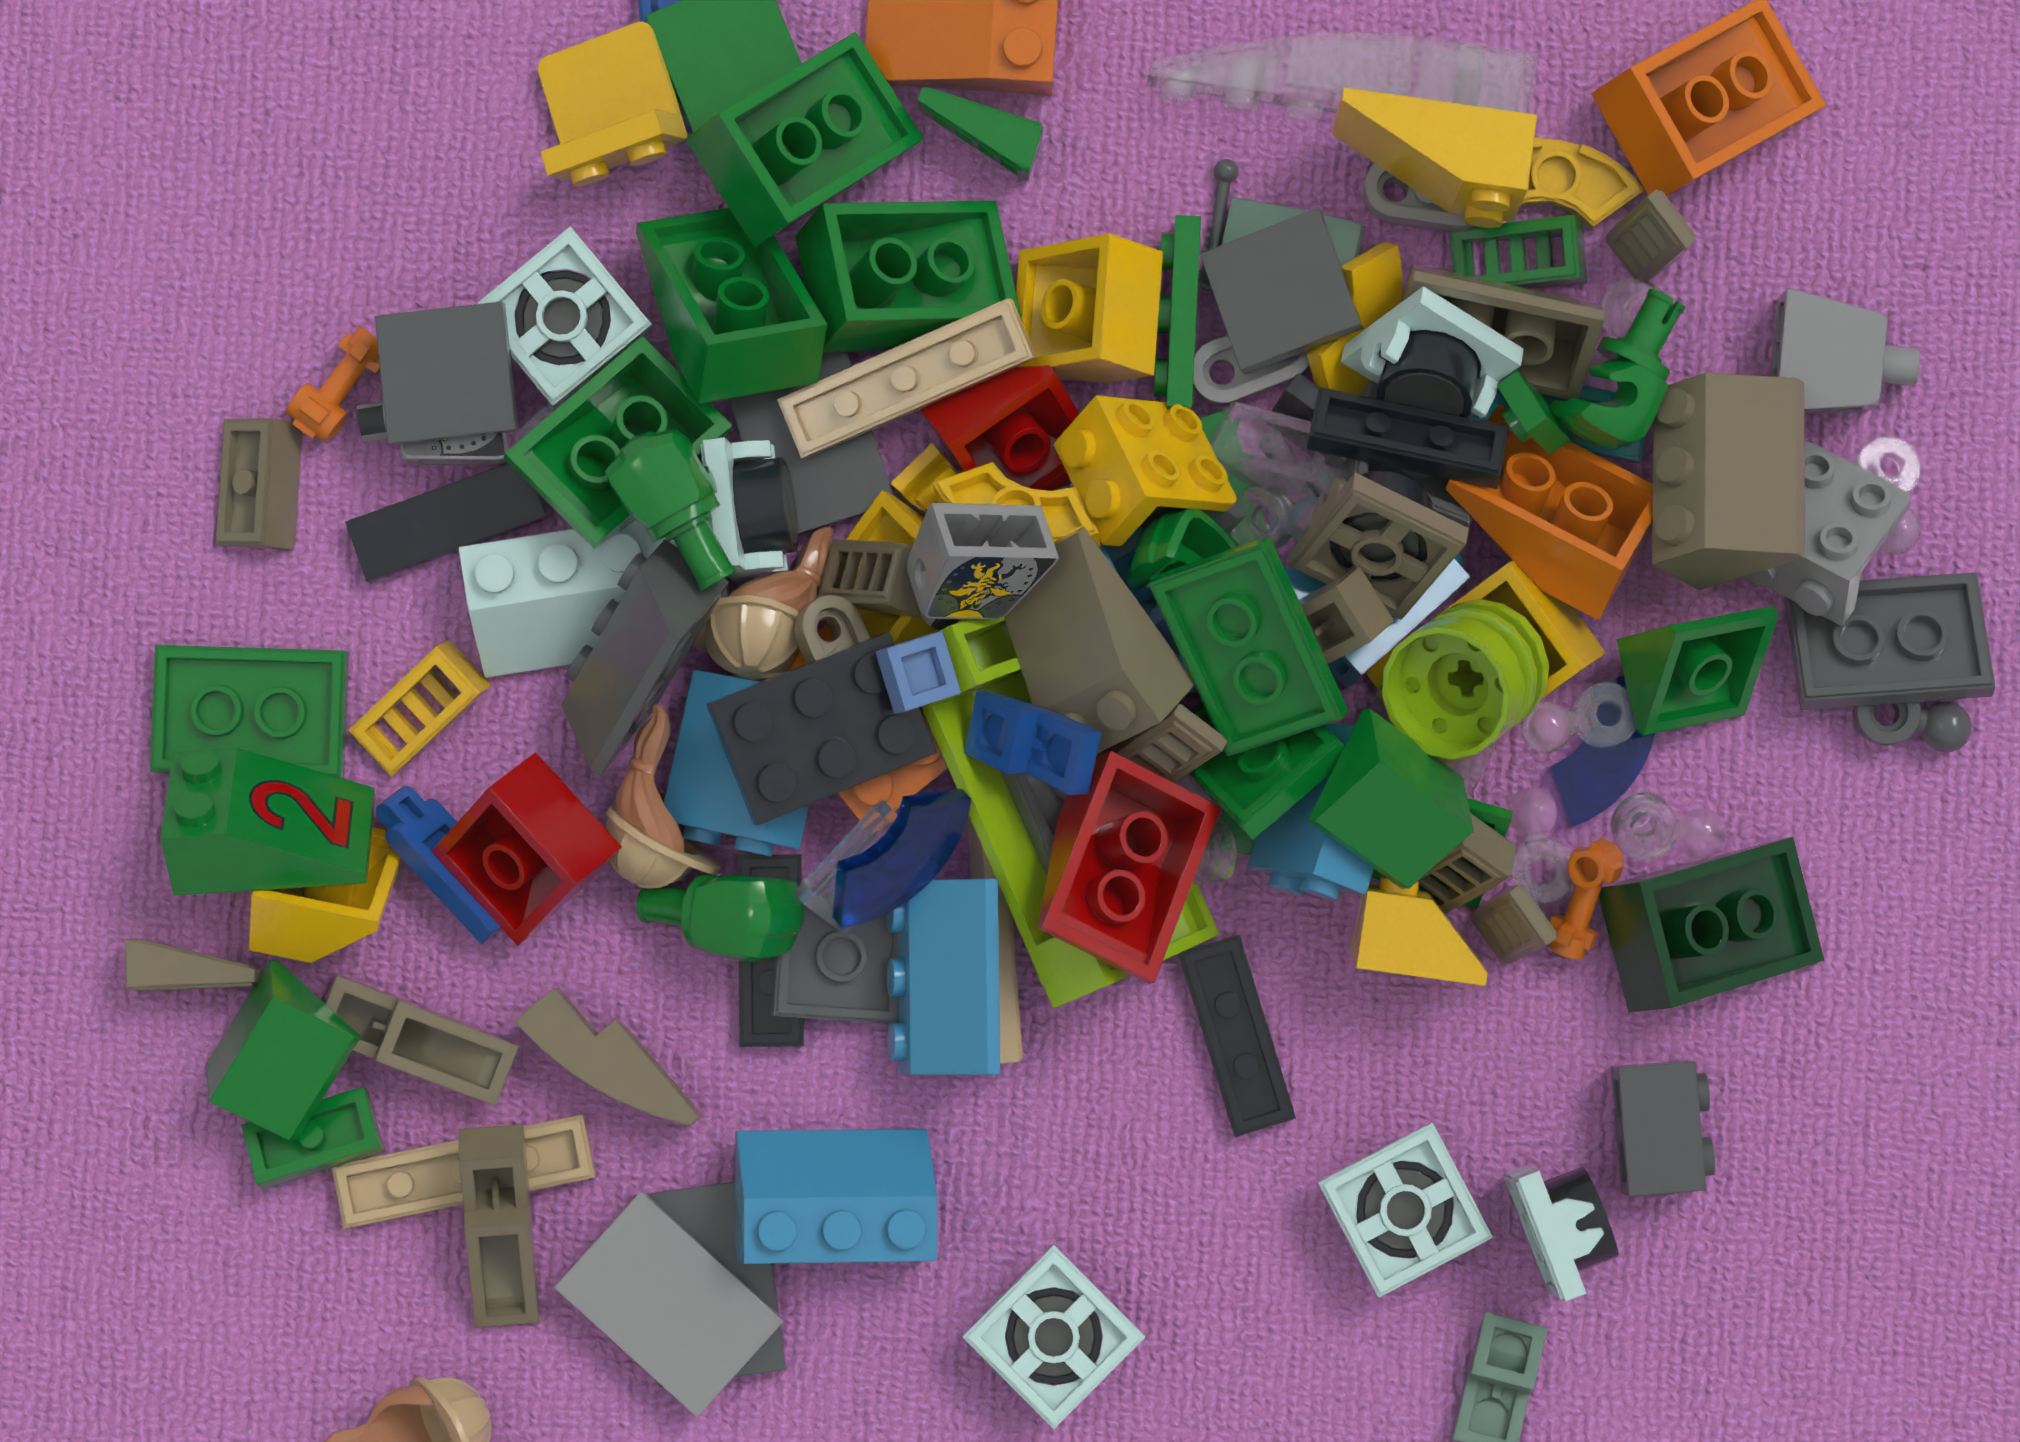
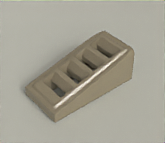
(1650, 237)
(842, 567)
(1173, 745)
(1492, 864)
(1513, 924)
(166, 967)

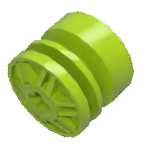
(1465, 678)

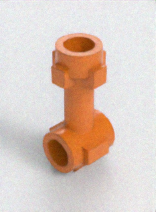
(318, 411)
(1588, 869)

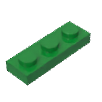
(1179, 312)

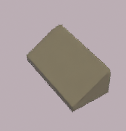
(259, 484)

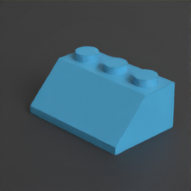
(946, 980)
(834, 1196)

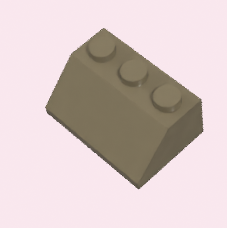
(1551, 328)
(1728, 477)

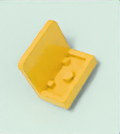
(609, 105)
(1138, 457)

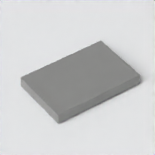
(669, 1303)

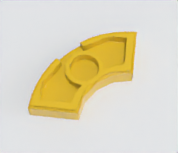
(1578, 181)
(1376, 288)
(987, 485)

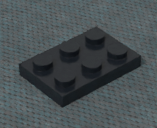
(816, 731)

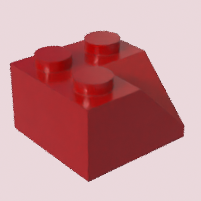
(526, 848)

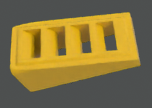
(460, 673)

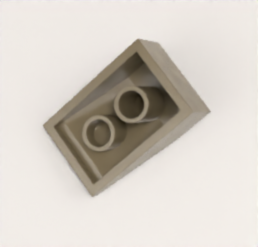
(1094, 647)

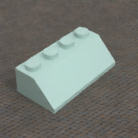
(543, 593)

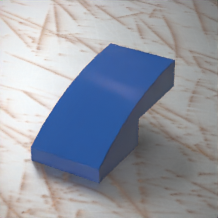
(1032, 741)

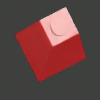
(1008, 423)

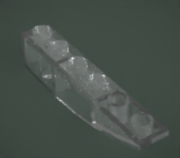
(1313, 69)

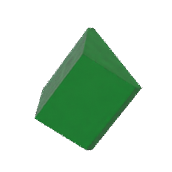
(1695, 669)
(1392, 803)
(279, 1054)

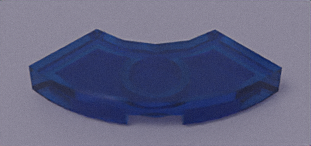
(1598, 776)
(902, 859)

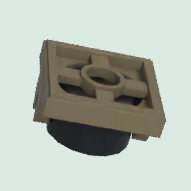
(1384, 528)

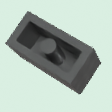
(1661, 1128)

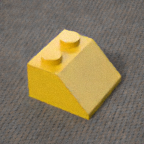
(1091, 307)

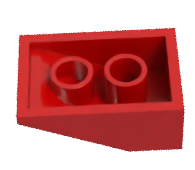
(1124, 865)

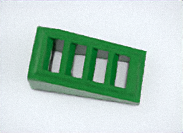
(996, 133)
(1542, 230)

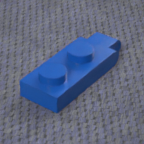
(413, 833)

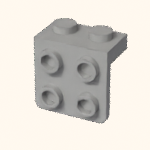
(1845, 525)

